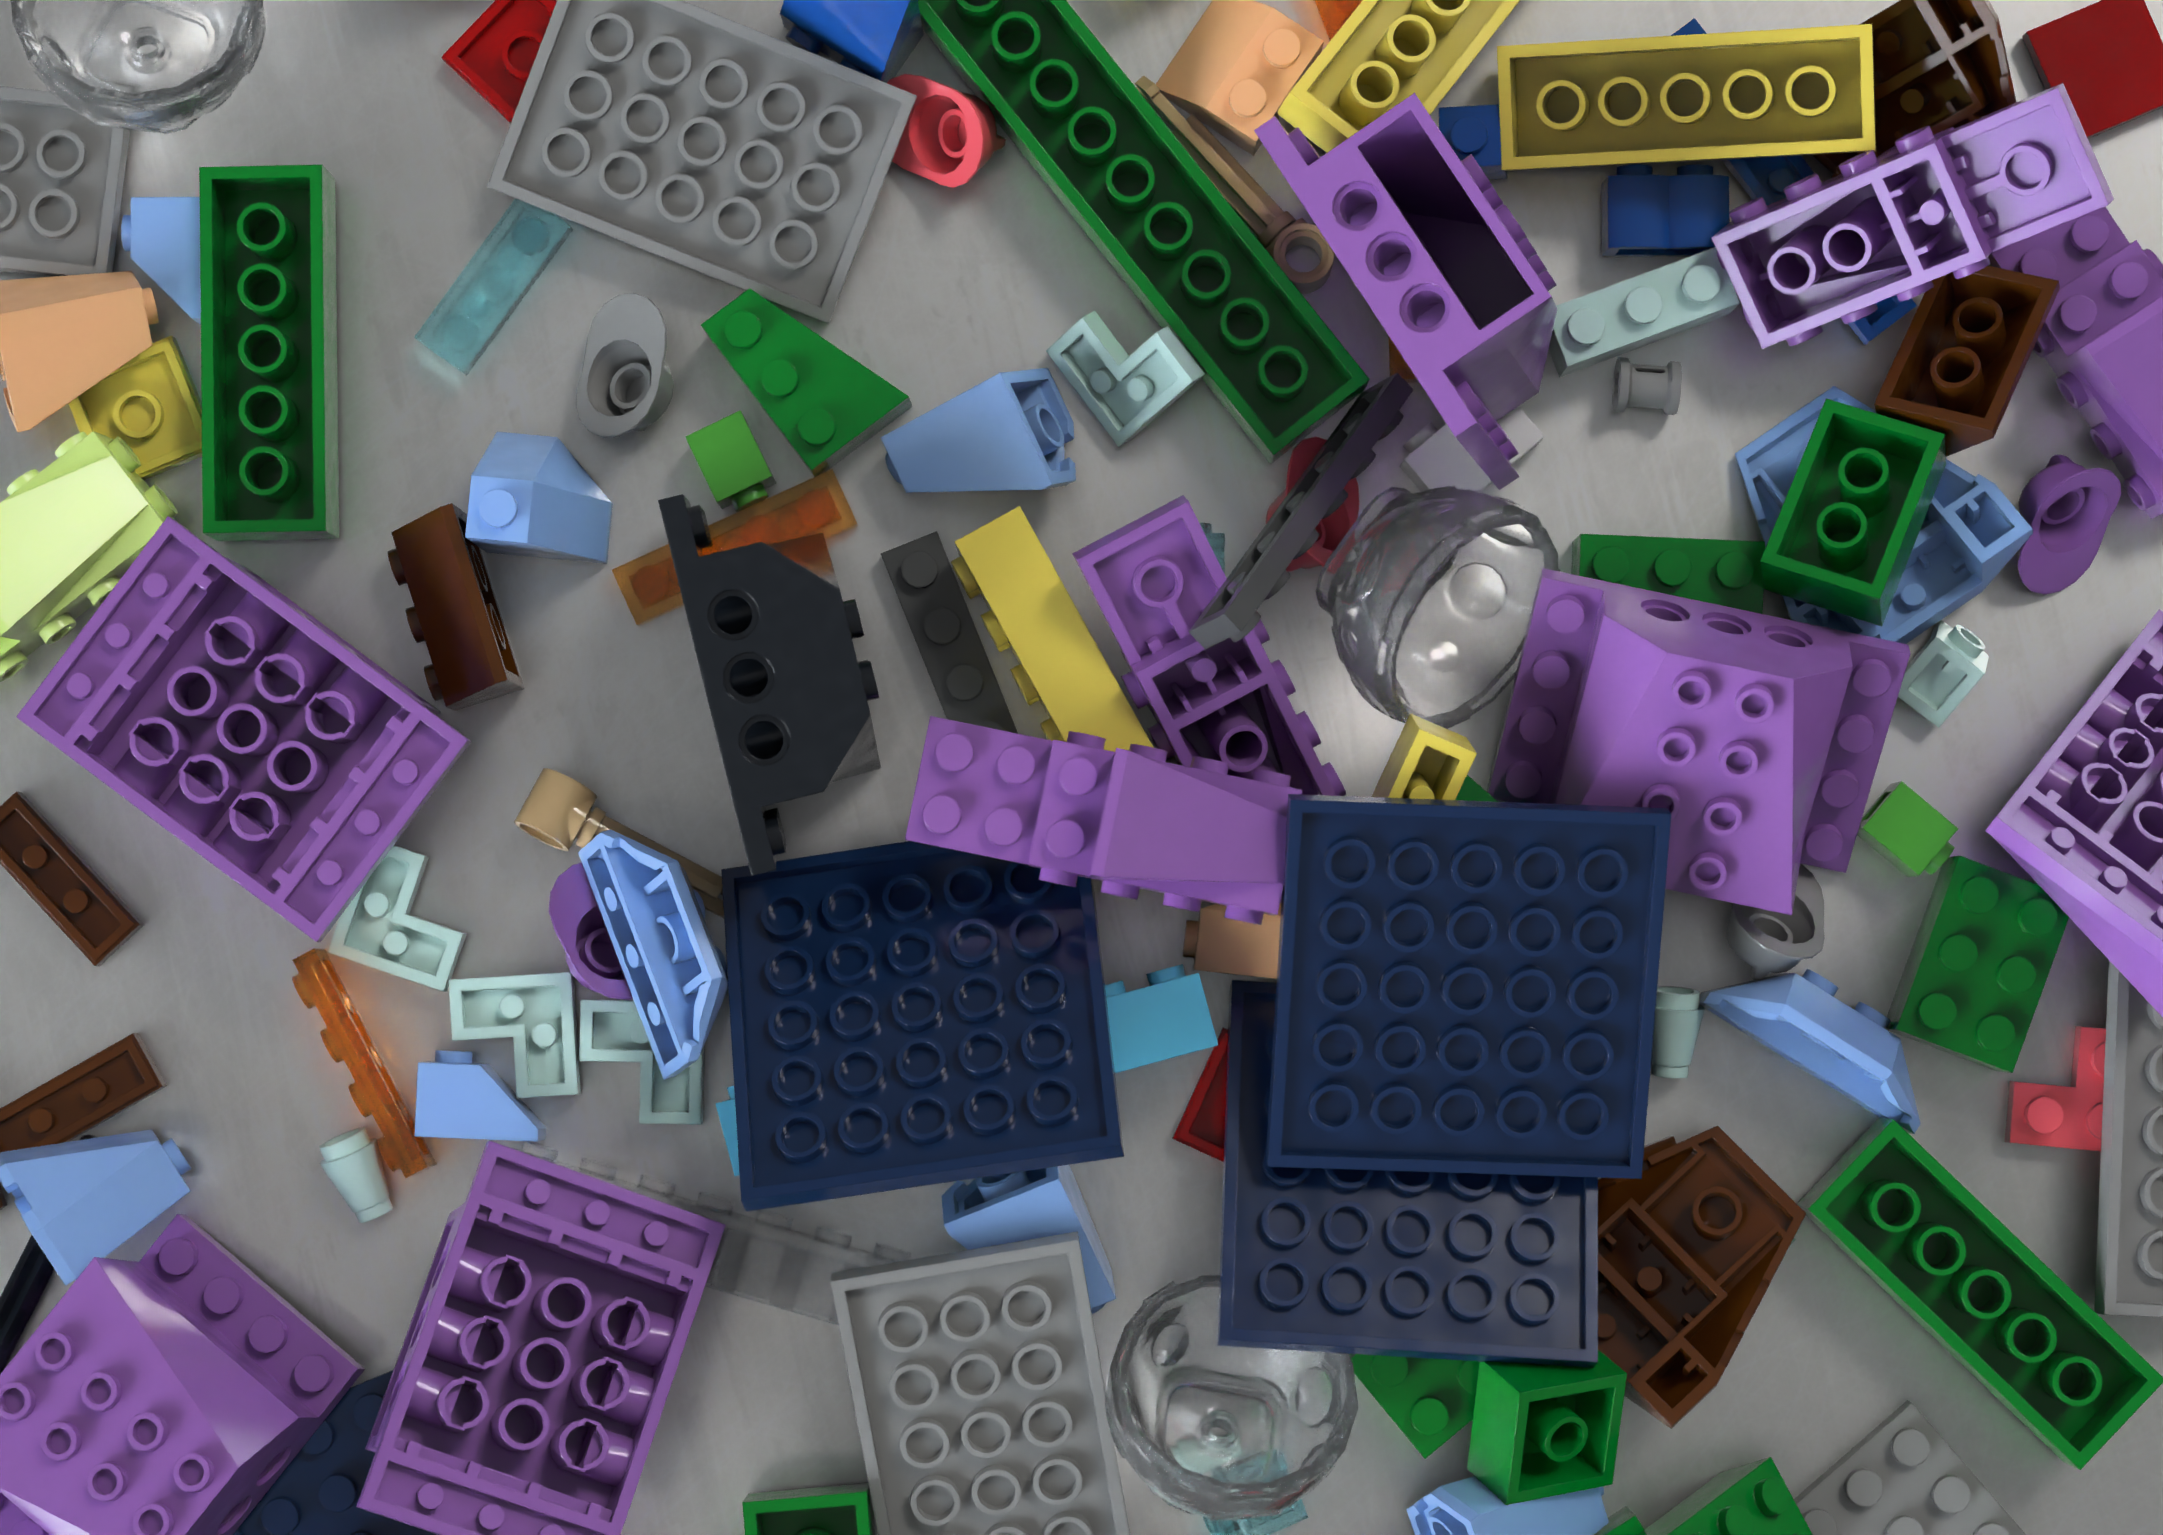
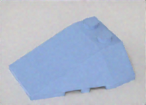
(1956, 555)

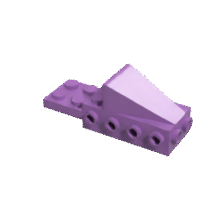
(1908, 217)
(2104, 340)
(1207, 702)
(1106, 816)

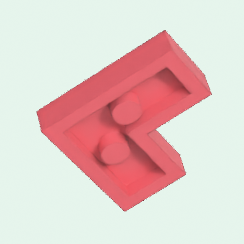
(2063, 1114)

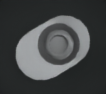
(624, 368)
(1779, 940)

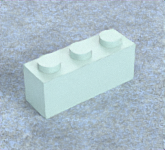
(1641, 311)

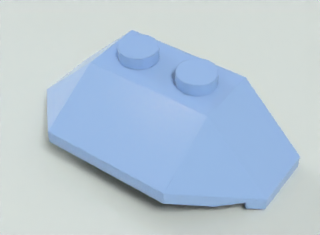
(660, 944)
(1824, 1038)

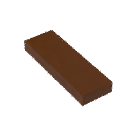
(62, 882)
(81, 1097)

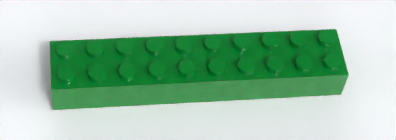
(1151, 212)

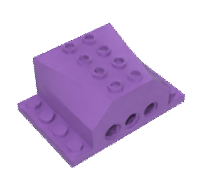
(1434, 266)
(1720, 713)
(245, 728)
(2094, 817)
(537, 1355)
(161, 1396)

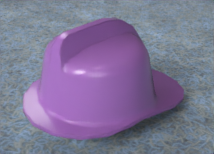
(2068, 521)
(585, 936)

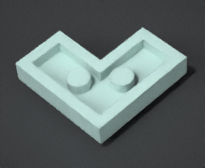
(1123, 388)
(384, 935)
(538, 1016)
(616, 1034)

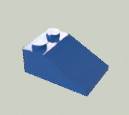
(858, 34)

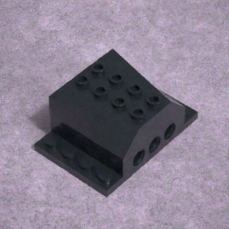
(774, 670)

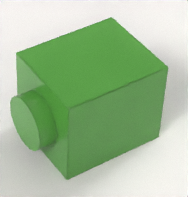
(732, 462)
(1907, 831)

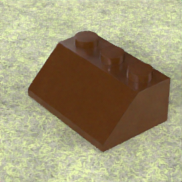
(1966, 353)
(454, 610)

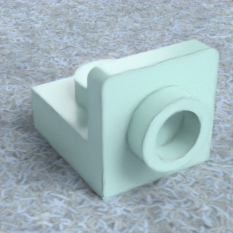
(1943, 672)

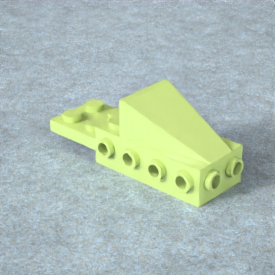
(70, 540)

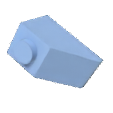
(166, 246)
(470, 1102)

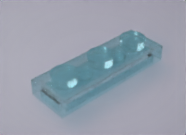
(493, 284)

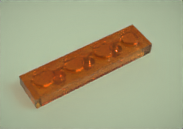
(800, 511)
(350, 1041)

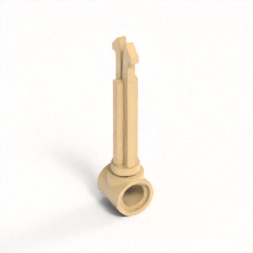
(1275, 228)
(561, 812)

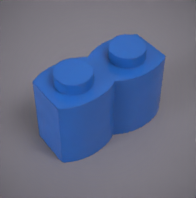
(1661, 212)

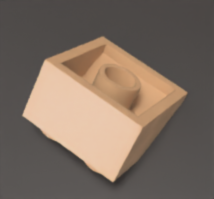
(1239, 68)

